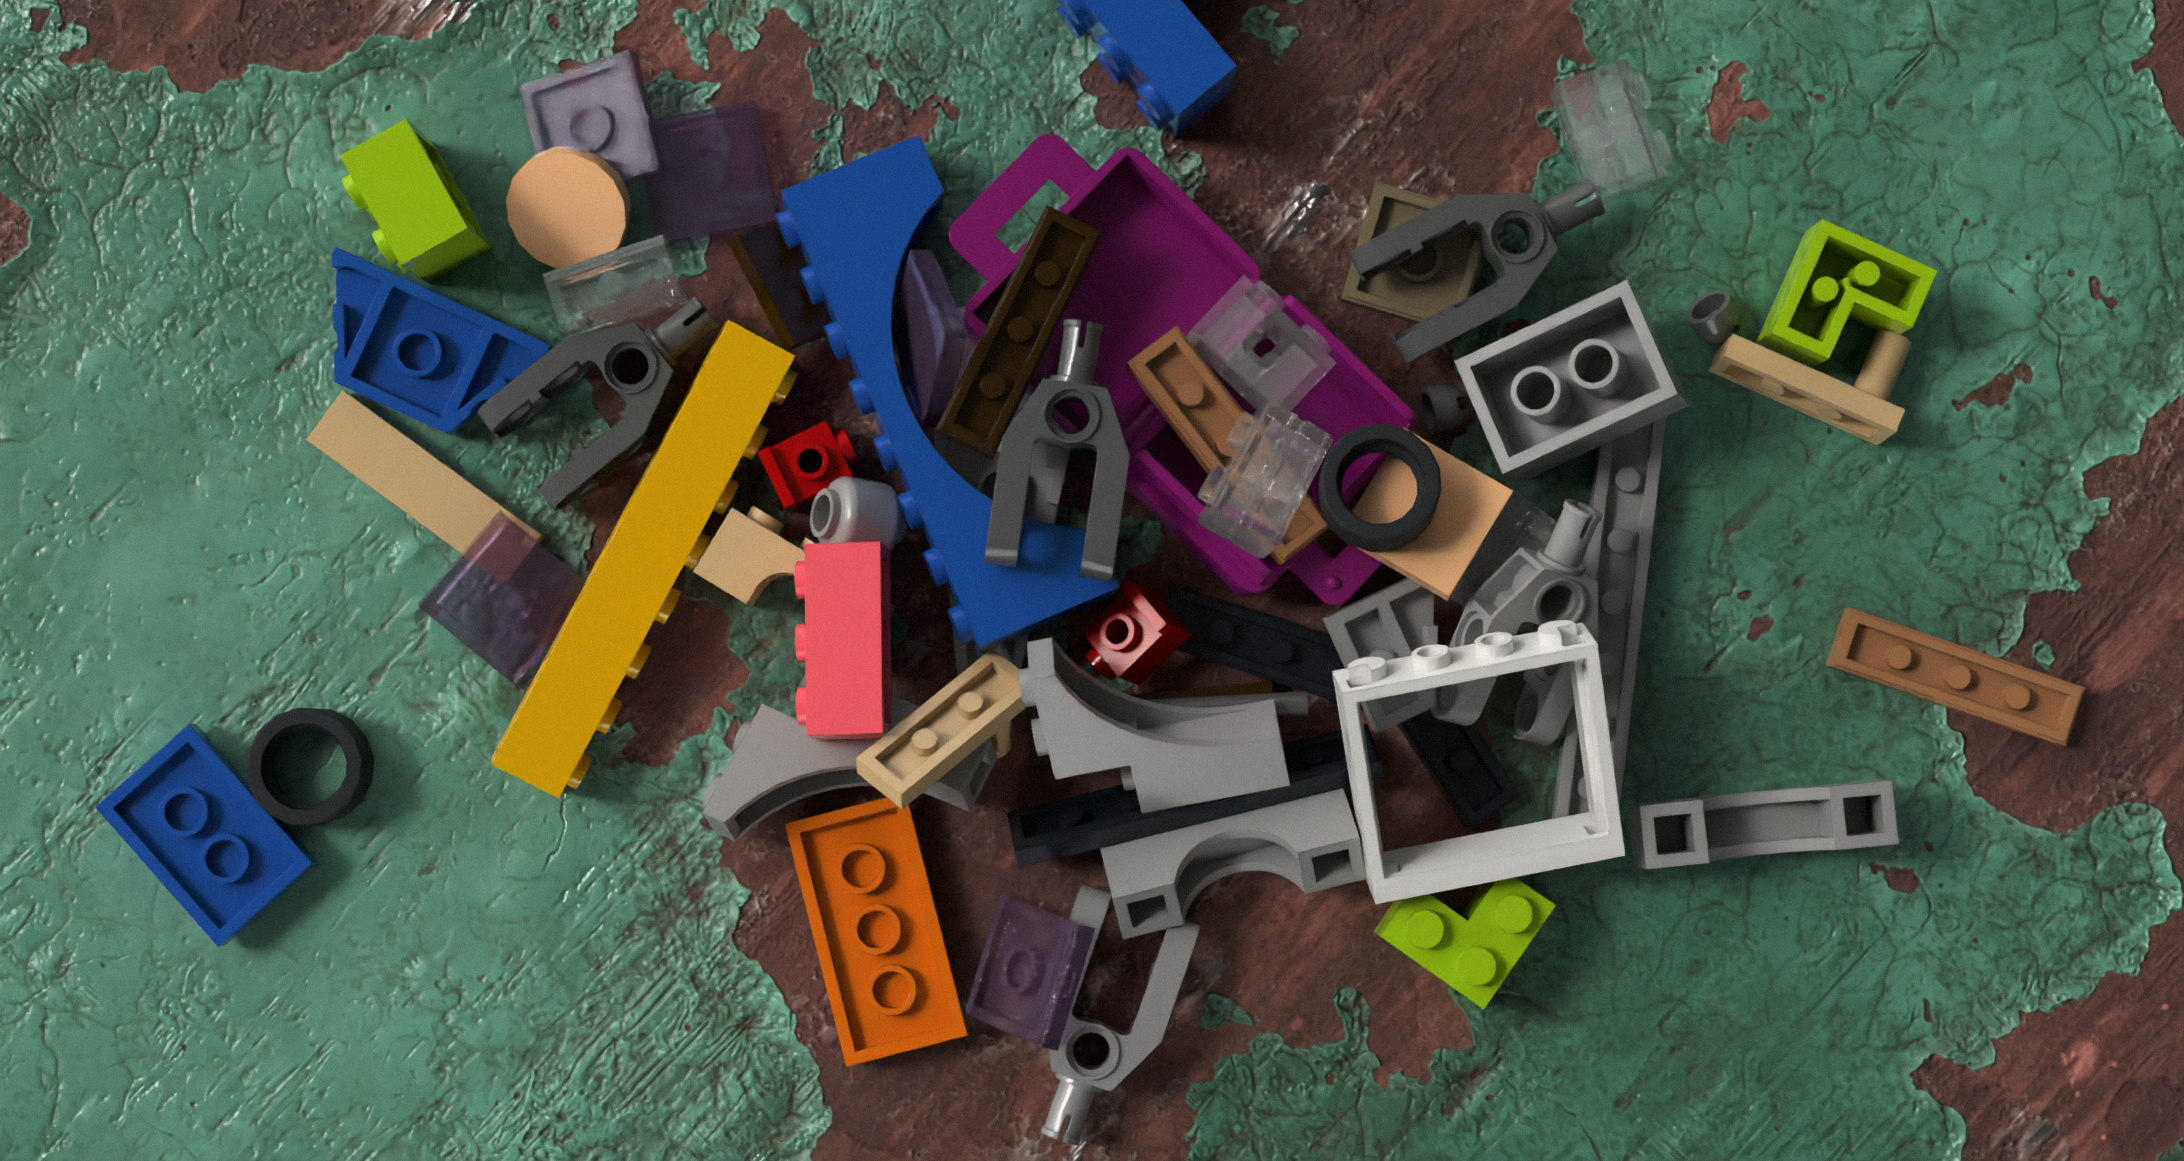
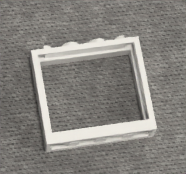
(1503, 851)

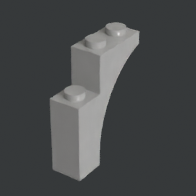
(1162, 749)
(782, 765)

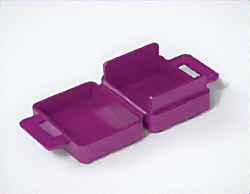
(1152, 271)

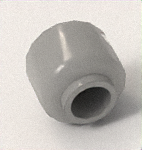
(858, 512)

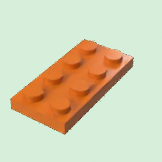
(876, 930)

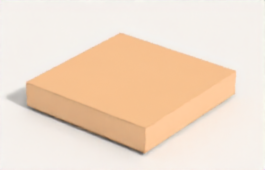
(1459, 526)

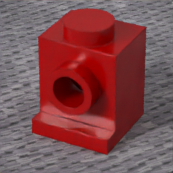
(784, 469)
(1151, 630)

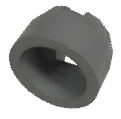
(1714, 316)
(1440, 408)

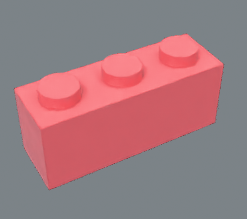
(845, 640)

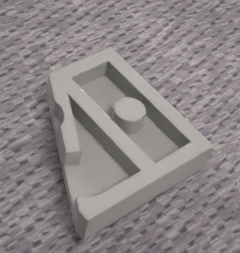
(1387, 627)

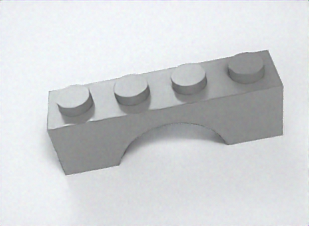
(1762, 823)
(1301, 839)

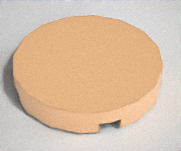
(568, 207)

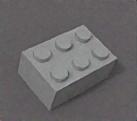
(1571, 382)

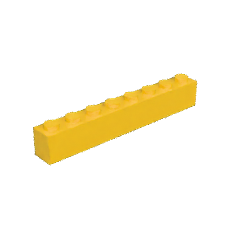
(643, 559)

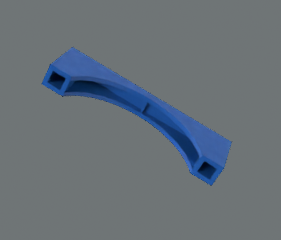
(856, 242)

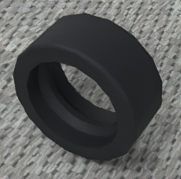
(1395, 442)
(262, 763)

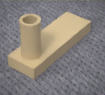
(1856, 409)
(946, 730)

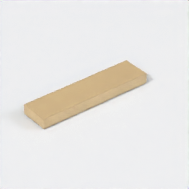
(406, 473)

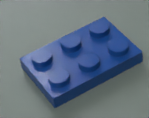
(206, 835)

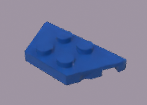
(420, 347)

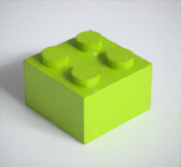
(414, 202)

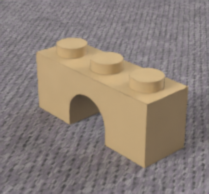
(749, 555)

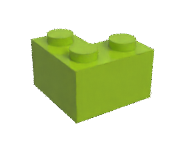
(1837, 279)
(1473, 948)

